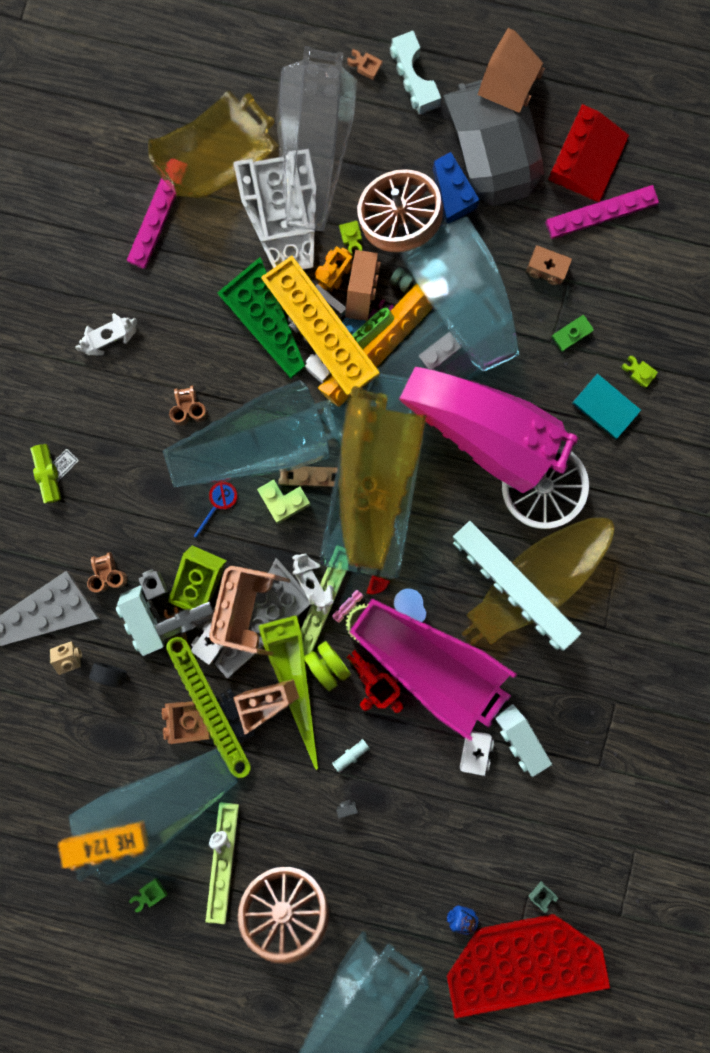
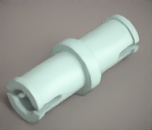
(350, 756)

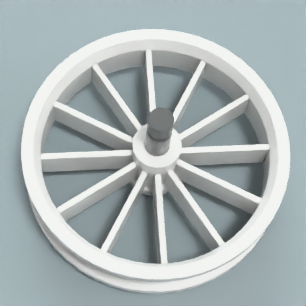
(545, 488)

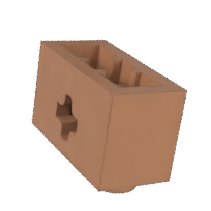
(558, 265)

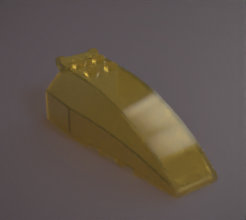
(375, 466)

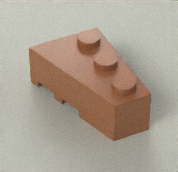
(361, 285)

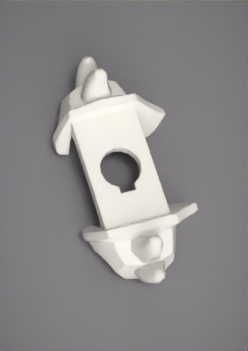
(93, 340)
(302, 570)

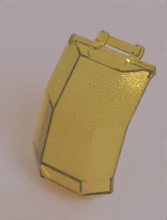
(202, 153)

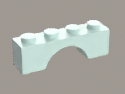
(423, 92)

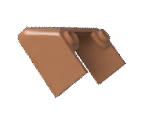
(235, 608)

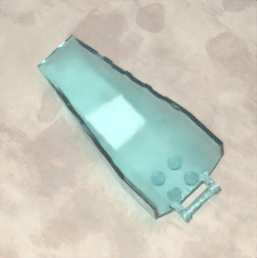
(261, 438)
(162, 800)
(365, 1001)

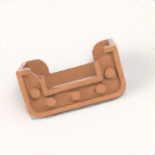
(511, 73)

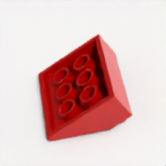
(589, 154)

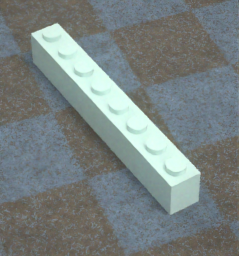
(516, 586)

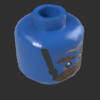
(462, 920)

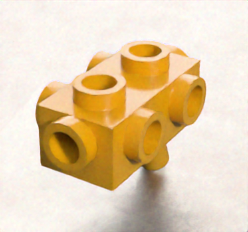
(330, 274)

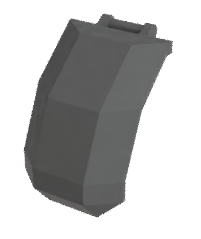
(496, 145)

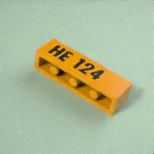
(103, 845)

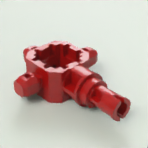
(369, 676)

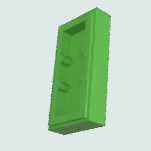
(572, 333)

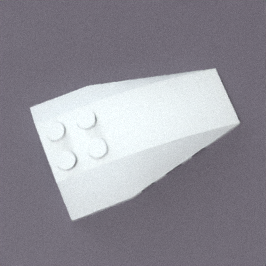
(263, 199)

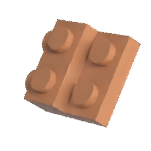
(183, 723)

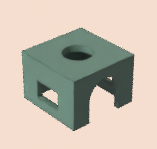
(542, 903)

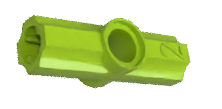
(45, 473)

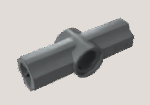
(185, 621)

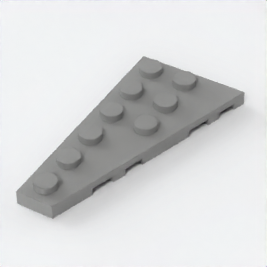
(278, 603)
(46, 610)

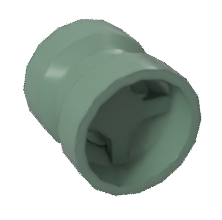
(401, 279)

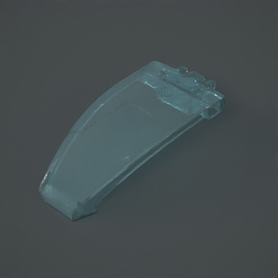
(466, 292)

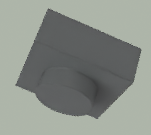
(346, 808)

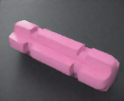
(347, 606)

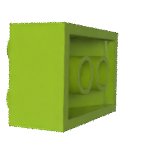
(196, 578)

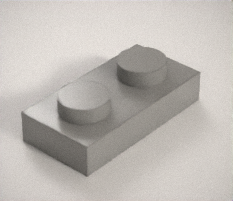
(440, 351)

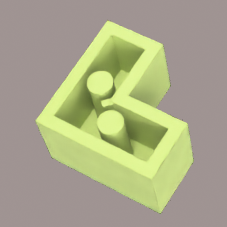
(283, 506)

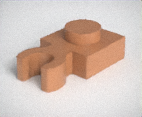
(367, 65)

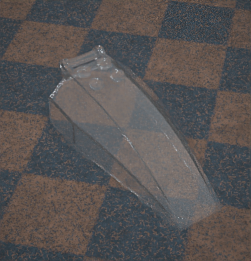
(313, 134)

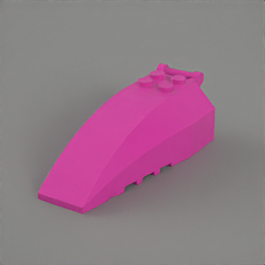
(495, 428)
(436, 668)

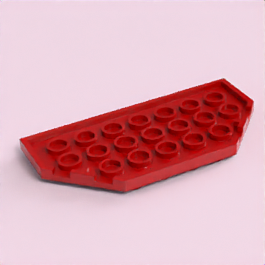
(524, 965)

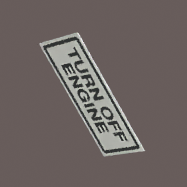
(65, 463)

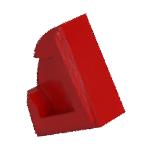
(377, 585)

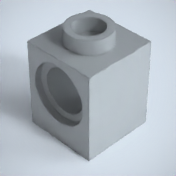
(160, 588)

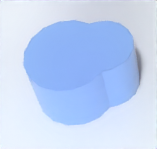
(410, 603)

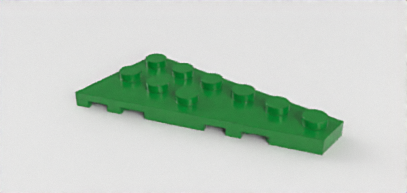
(263, 316)

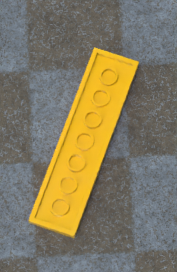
(320, 325)

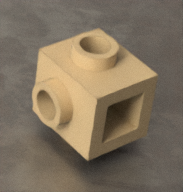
(65, 657)

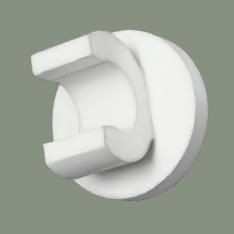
(219, 839)

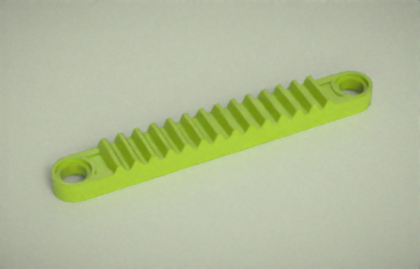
(208, 707)

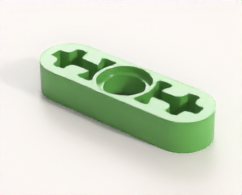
(377, 323)

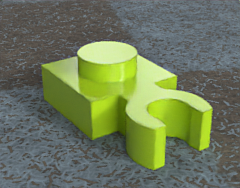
(351, 235)
(641, 373)

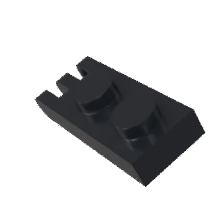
(231, 713)

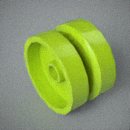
(325, 667)

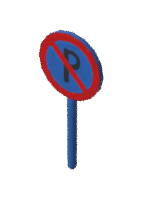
(222, 496)

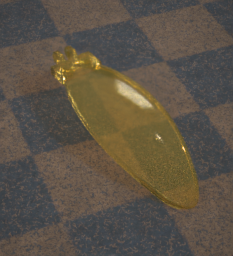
(554, 566)

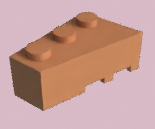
(264, 702)

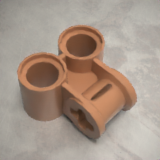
(187, 403)
(105, 573)

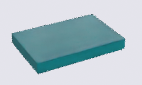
(606, 406)

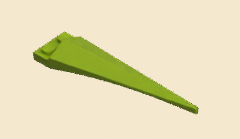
(288, 662)

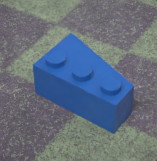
(454, 188)

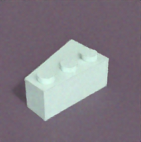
(139, 621)
(523, 741)

